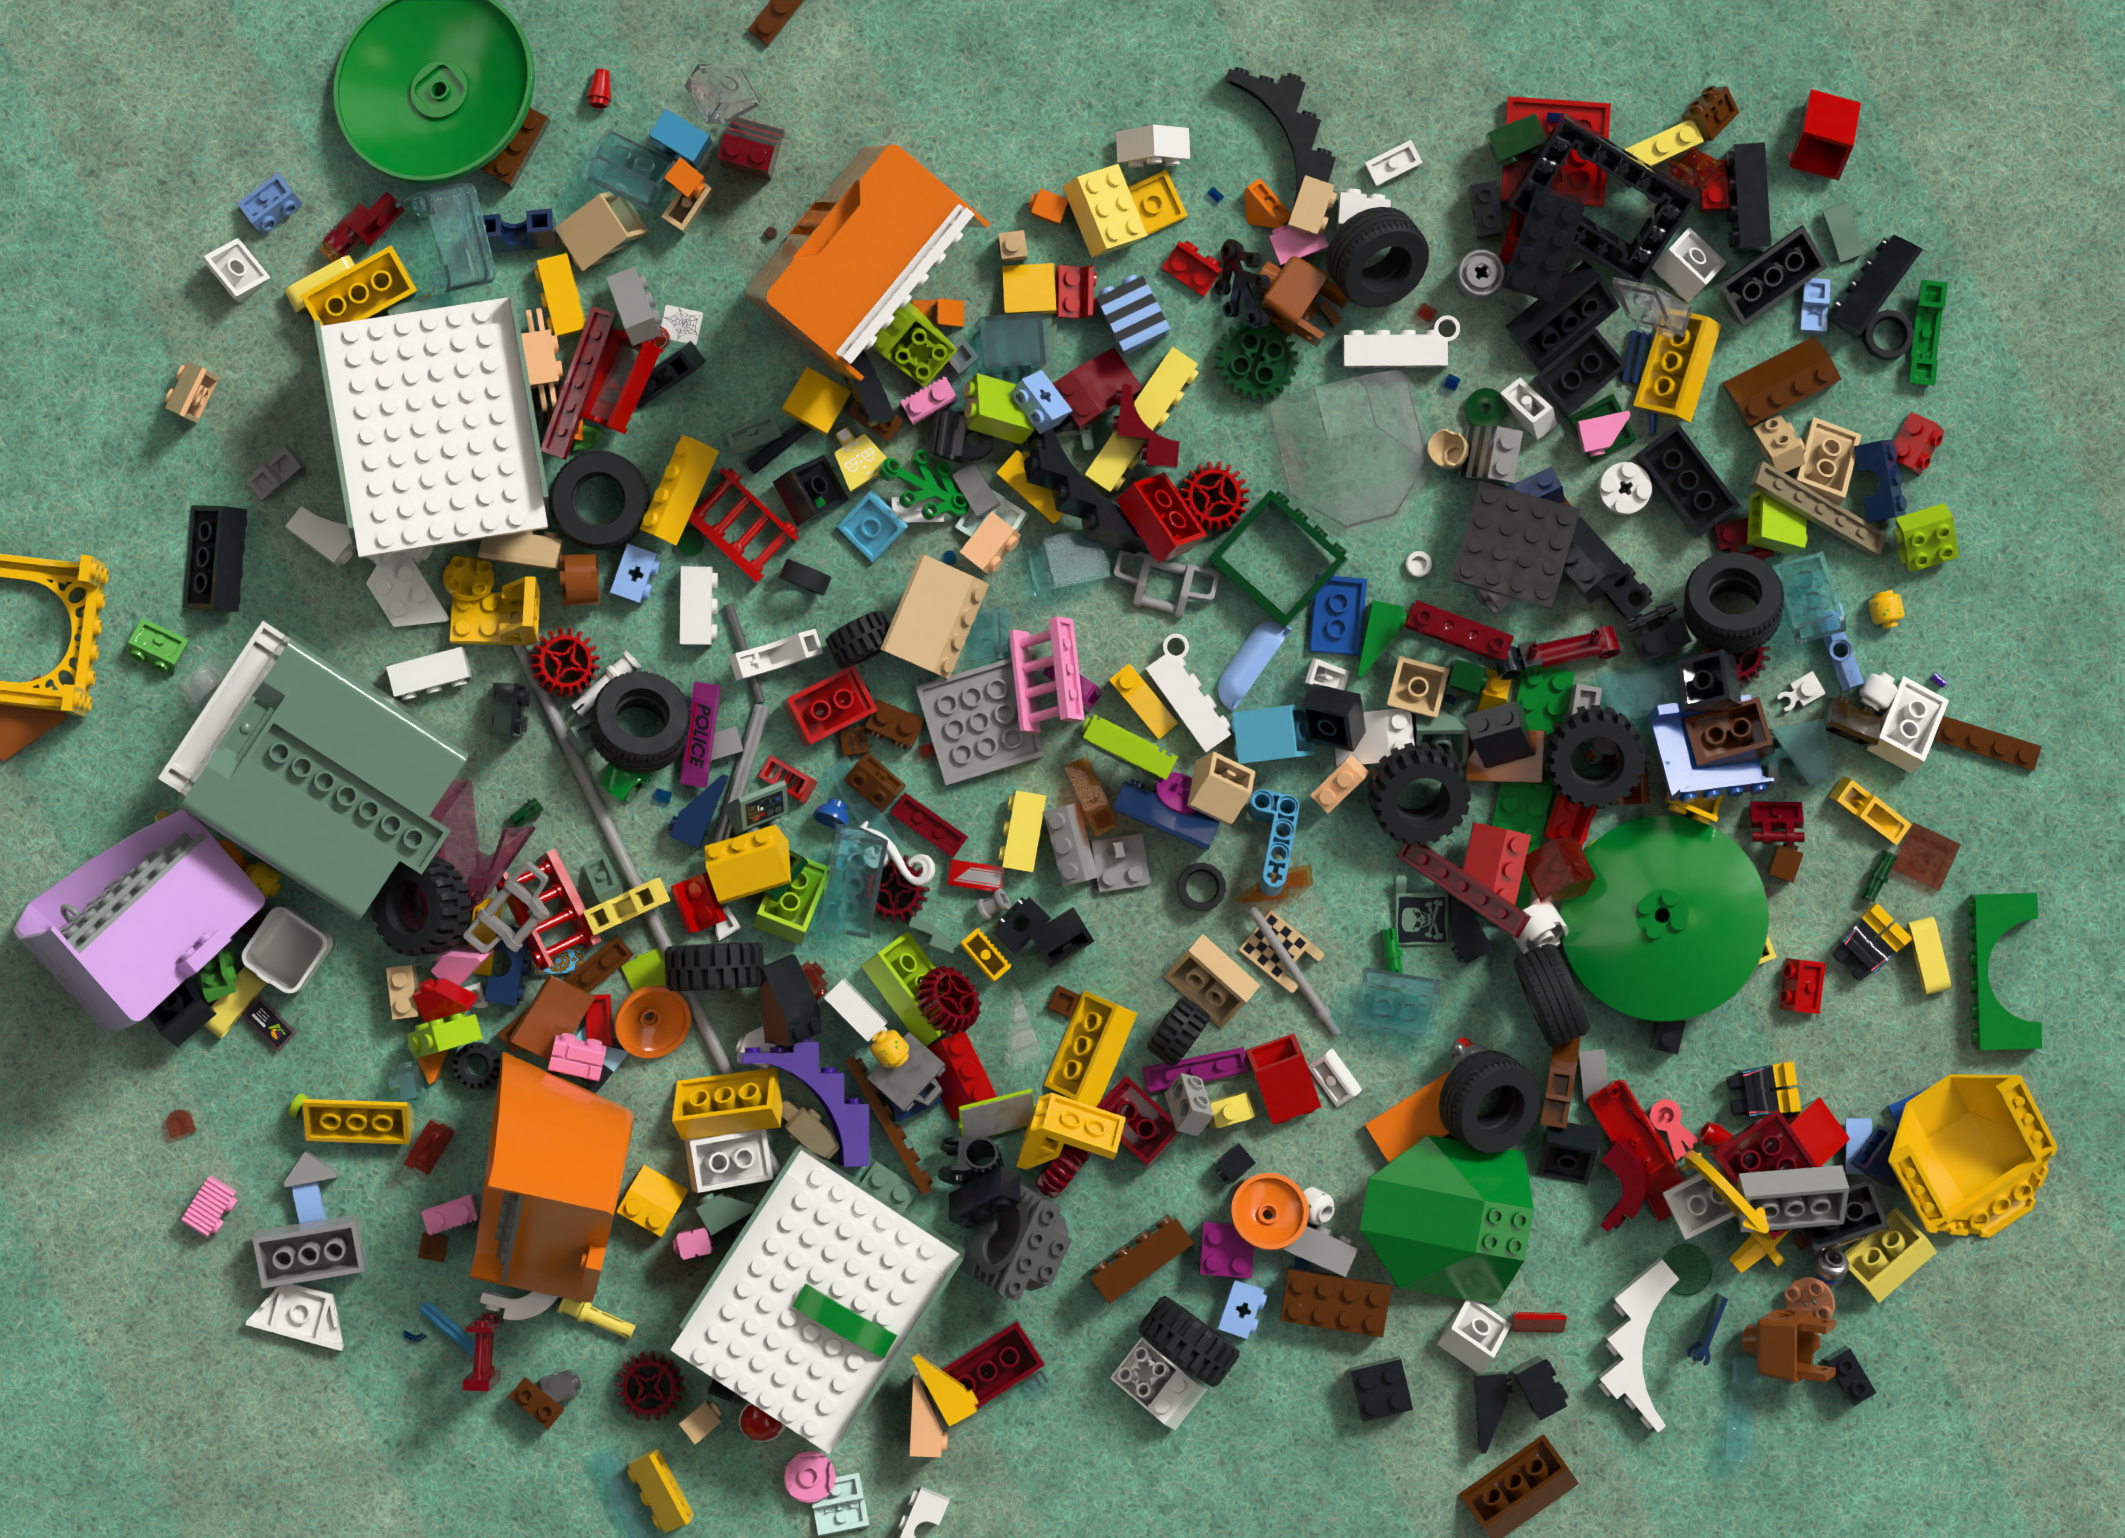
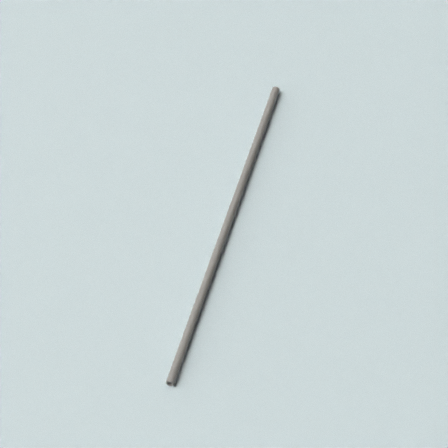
(623, 860)

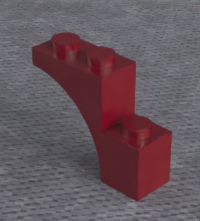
(1129, 425)

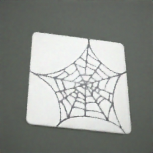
(682, 323)

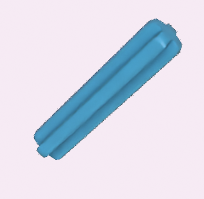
(448, 1327)

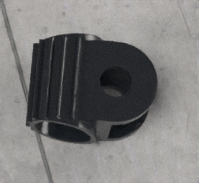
(950, 435)
(968, 1152)

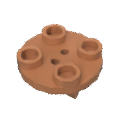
(1806, 1291)

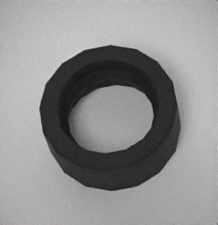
(1908, 334)
(805, 577)
(1220, 882)

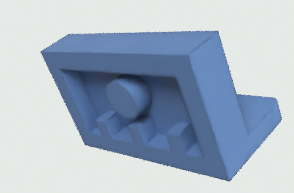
(270, 204)

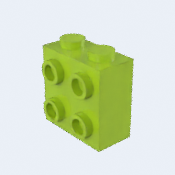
(1775, 525)
(1926, 537)
(443, 1034)

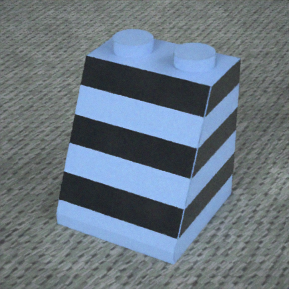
(1132, 314)

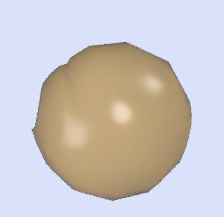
(1447, 449)

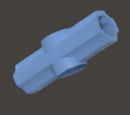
(1845, 667)

